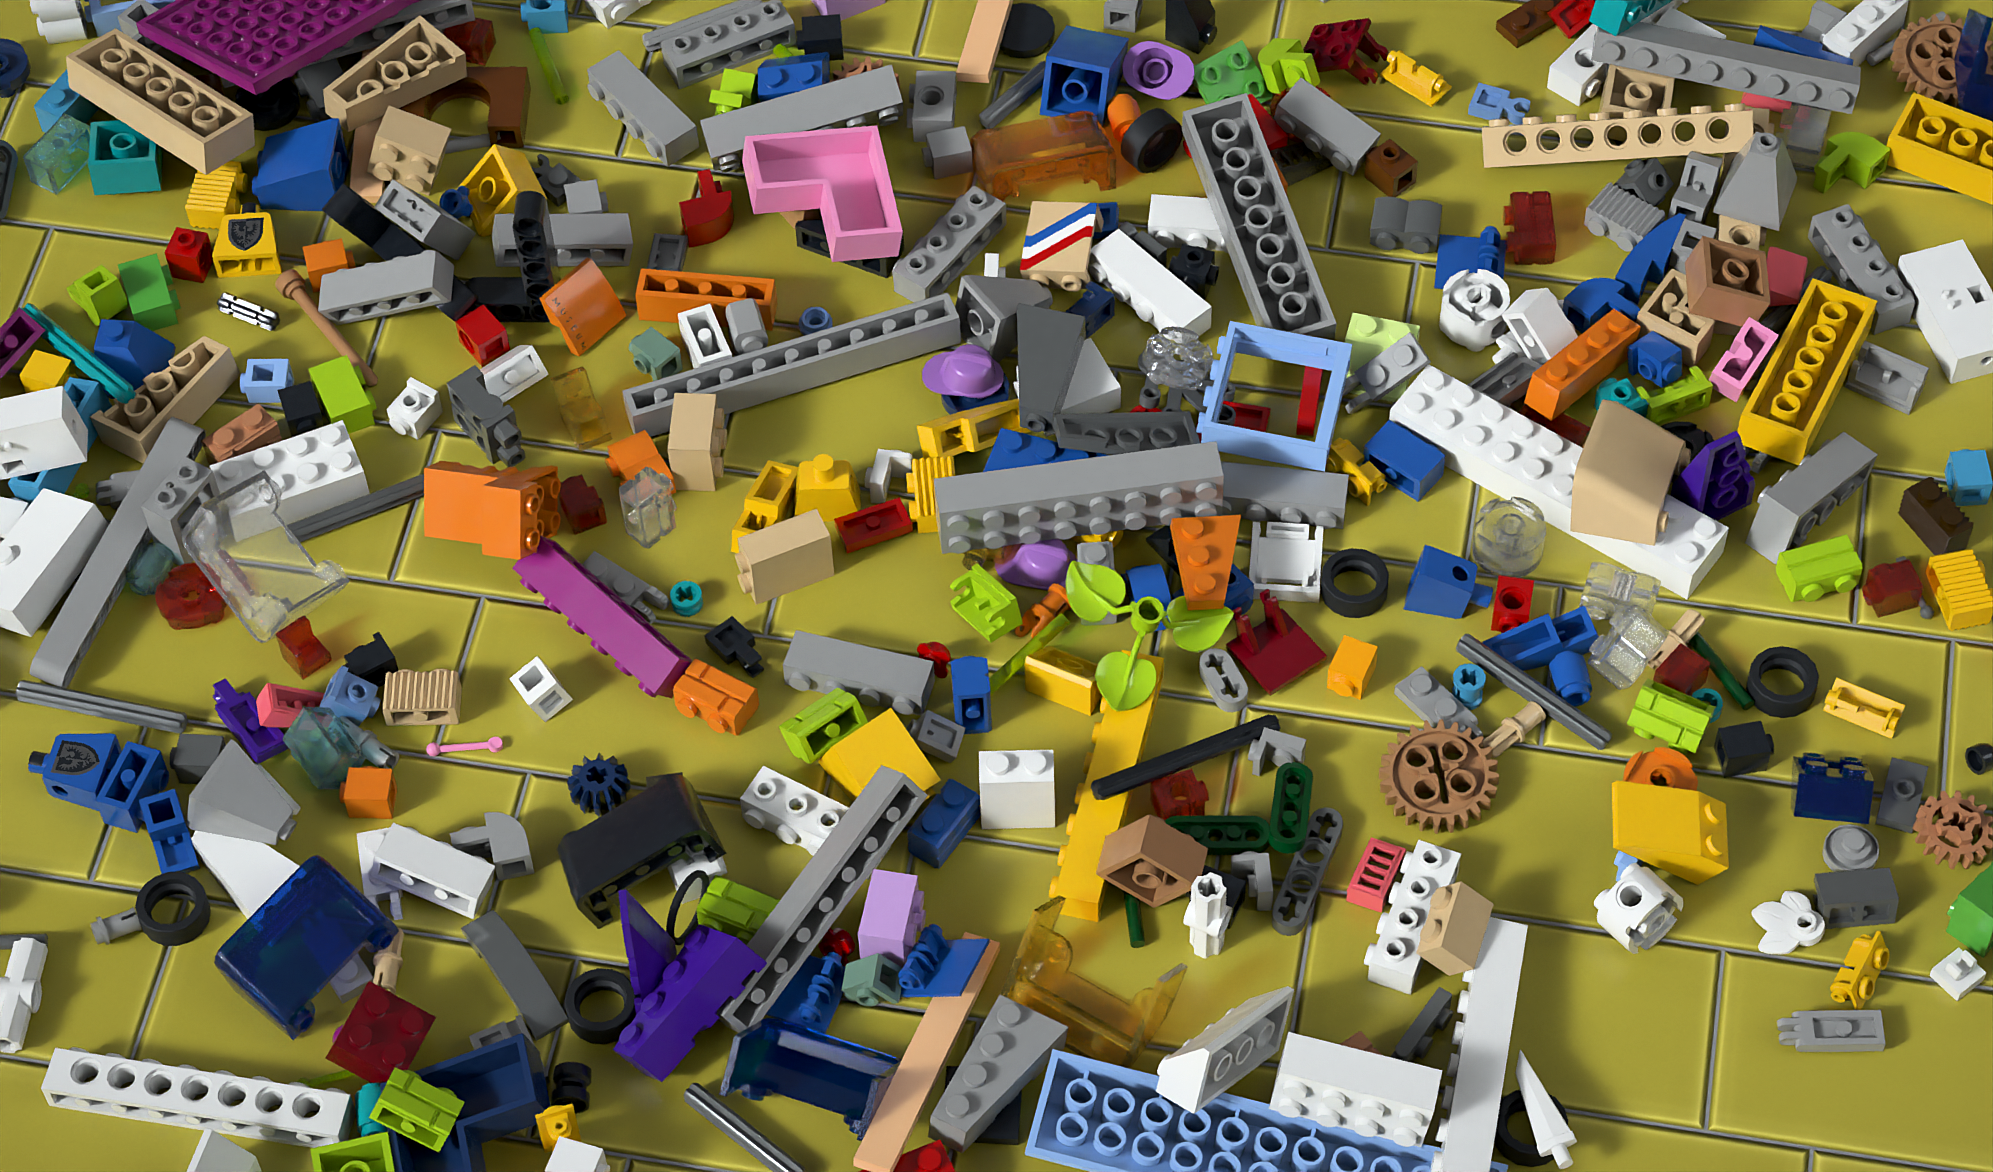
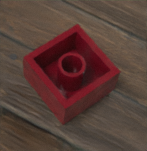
(380, 1035)

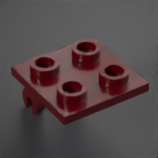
(1336, 46)
(1275, 649)

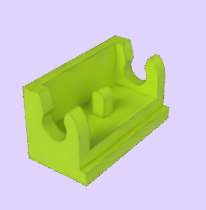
(1678, 397)
(986, 604)

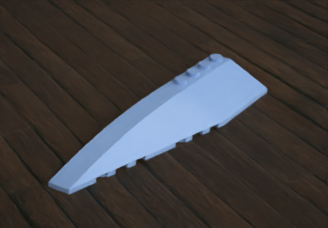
(1116, 1122)

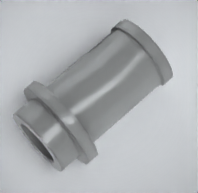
(115, 926)

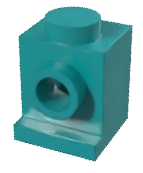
(1623, 393)

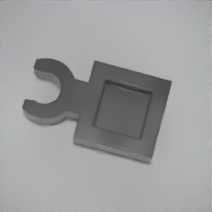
(553, 179)
(1146, 242)

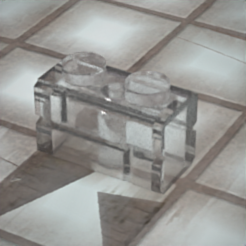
(648, 507)

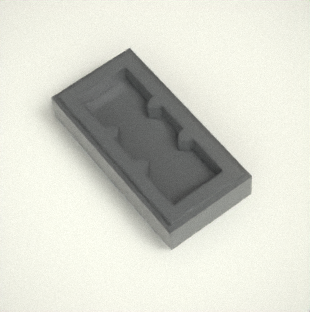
(668, 252)
(1901, 795)

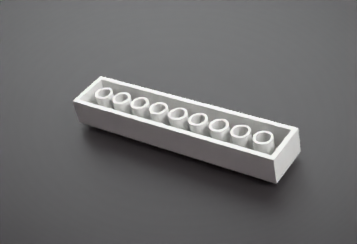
(1533, 463)

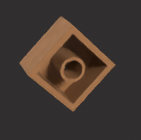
(1727, 281)
(1151, 860)

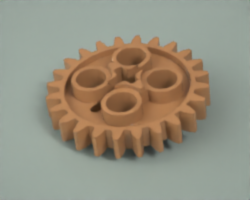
(1926, 58)
(1472, 770)

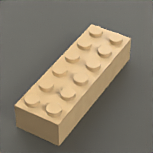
(160, 101)

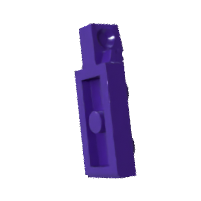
(241, 717)

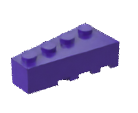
(686, 1000)

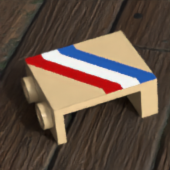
(1060, 243)

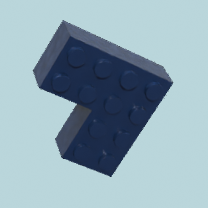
(501, 1095)

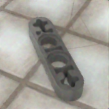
(1308, 871)

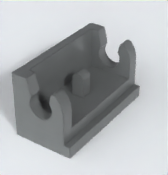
(1856, 898)

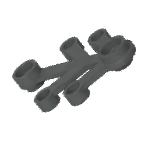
(1151, 395)

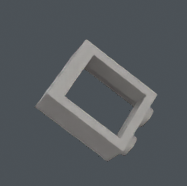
(425, 220)
(166, 505)

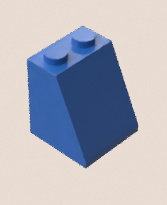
(1082, 72)
(301, 167)

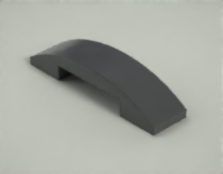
(516, 974)

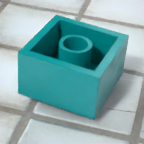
(123, 159)

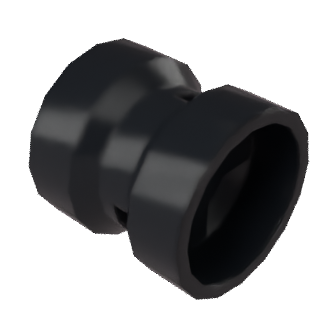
(572, 1085)

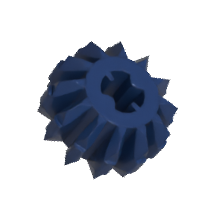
(598, 784)

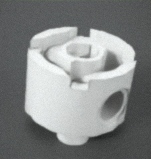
(1474, 308)
(1638, 908)

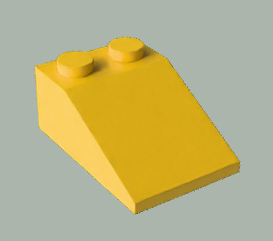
(1671, 829)

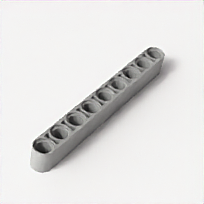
(111, 560)

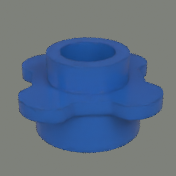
(453, 197)

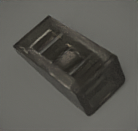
(1302, 170)

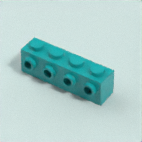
(1620, 15)

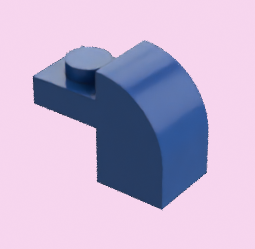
(1594, 300)
(1147, 581)
(169, 832)

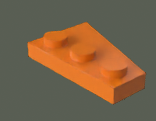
(1205, 557)

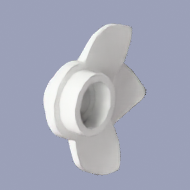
(1784, 921)

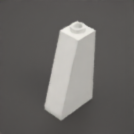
(243, 868)

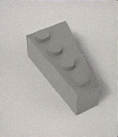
(1808, 495)
(997, 1066)

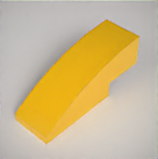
(968, 429)
(766, 500)

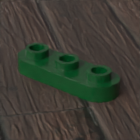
(1290, 807)
(1230, 829)

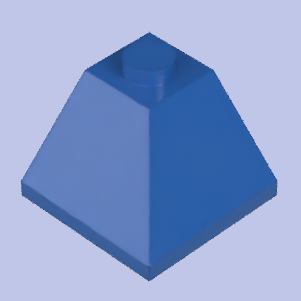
(132, 350)

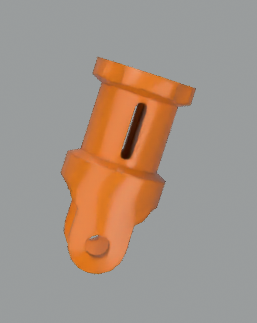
(1045, 611)

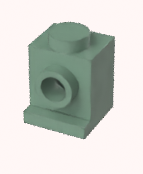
(655, 354)
(872, 980)

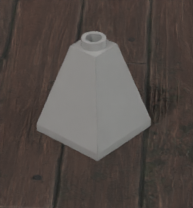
(1758, 183)
(990, 310)
(239, 801)

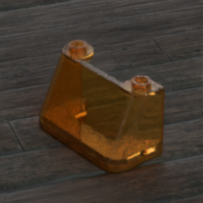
(1043, 152)

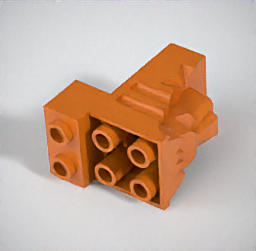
(492, 506)

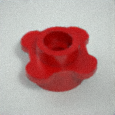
(938, 653)
(839, 942)

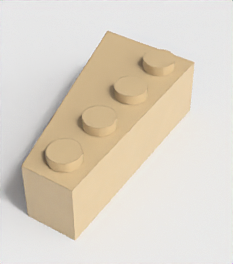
(395, 74)
(180, 391)

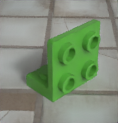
(1229, 75)

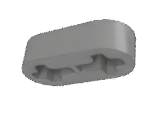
(1230, 677)

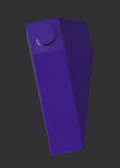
(1717, 479)
(646, 946)

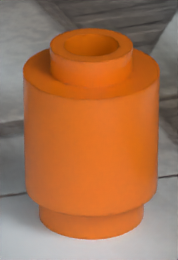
(1121, 113)

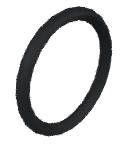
(677, 901)

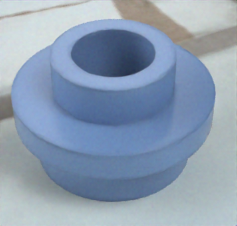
(814, 316)

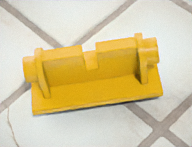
(1415, 80)
(1362, 480)
(1863, 707)
(1868, 958)
(557, 1122)

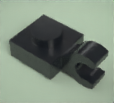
(733, 642)

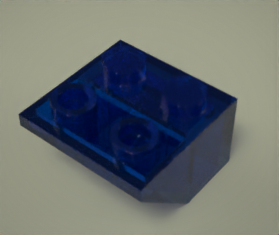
(1831, 788)

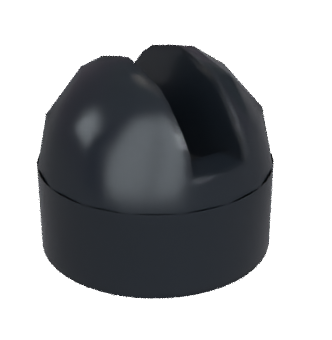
(1979, 758)

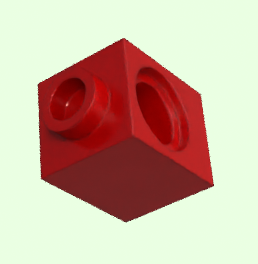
(189, 255)
(482, 335)
(1511, 593)

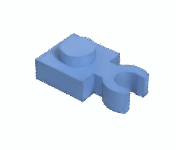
(1494, 103)

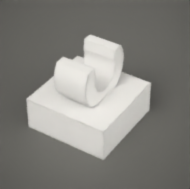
(1958, 973)

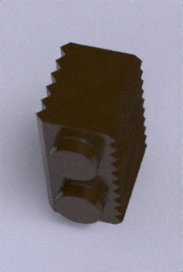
(1935, 517)

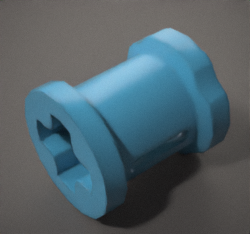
(1468, 685)

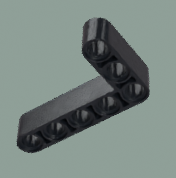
(389, 241)
(519, 297)

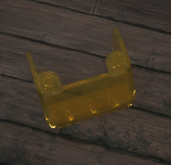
(1097, 1021)

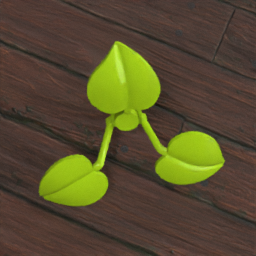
(1123, 678)

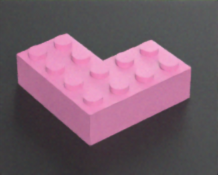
(833, 172)

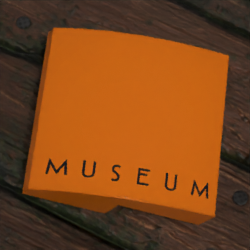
(583, 306)

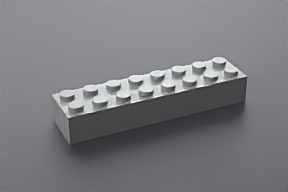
(1256, 219)
(1078, 497)

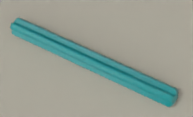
(81, 356)

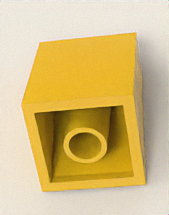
(878, 743)

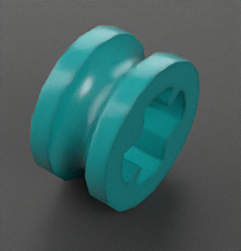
(686, 589)
(1713, 697)

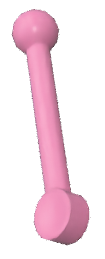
(494, 745)

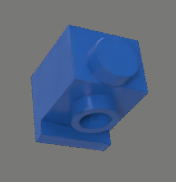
(1655, 359)

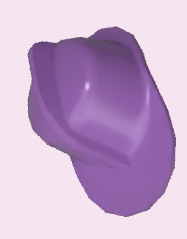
(1158, 70)
(963, 372)
(1037, 564)

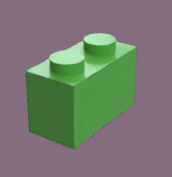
(148, 292)

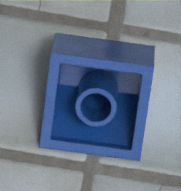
(792, 74)

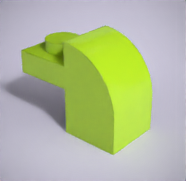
(1284, 63)
(736, 91)
(1851, 156)
(99, 294)

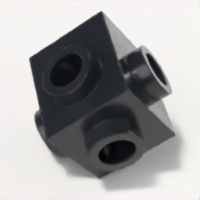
(1195, 268)

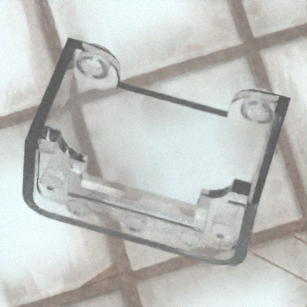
(258, 559)

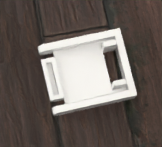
(1286, 558)

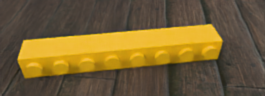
(1118, 746)

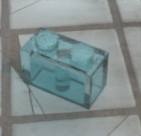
(58, 154)
(323, 747)

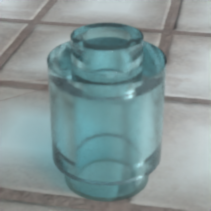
(150, 568)

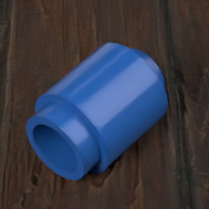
(1571, 677)

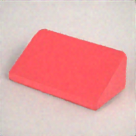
(1785, 276)

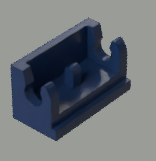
(1095, 306)

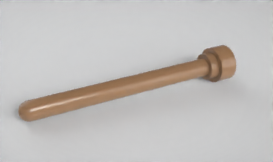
(293, 287)

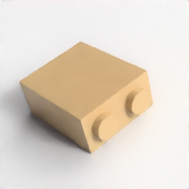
(784, 557)

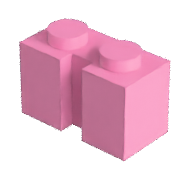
(1743, 359)

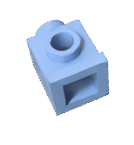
(264, 378)

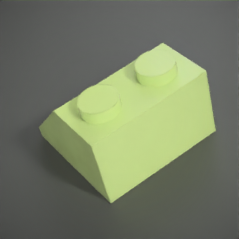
(1370, 338)

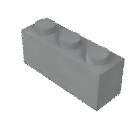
(1326, 126)

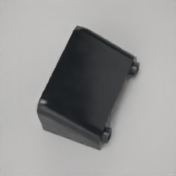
(635, 844)

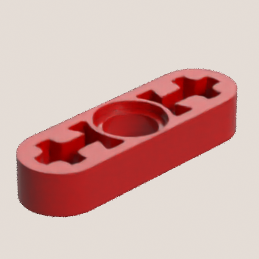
(1309, 401)

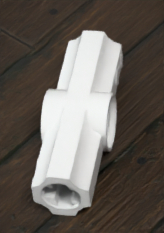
(1207, 915)
(20, 992)

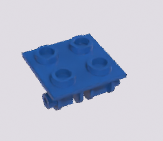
(1470, 253)
(940, 965)
(812, 993)

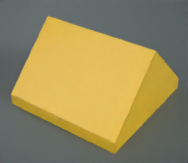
(1062, 679)

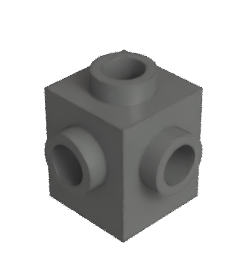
(1646, 180)

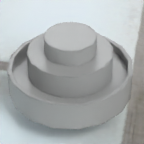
(1850, 848)

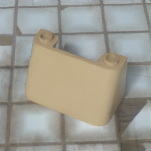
(1625, 476)

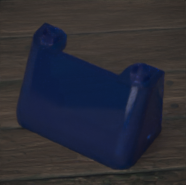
(301, 943)

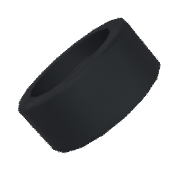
(1151, 140)
(1351, 605)
(1786, 659)
(164, 886)
(592, 982)
(1511, 1148)

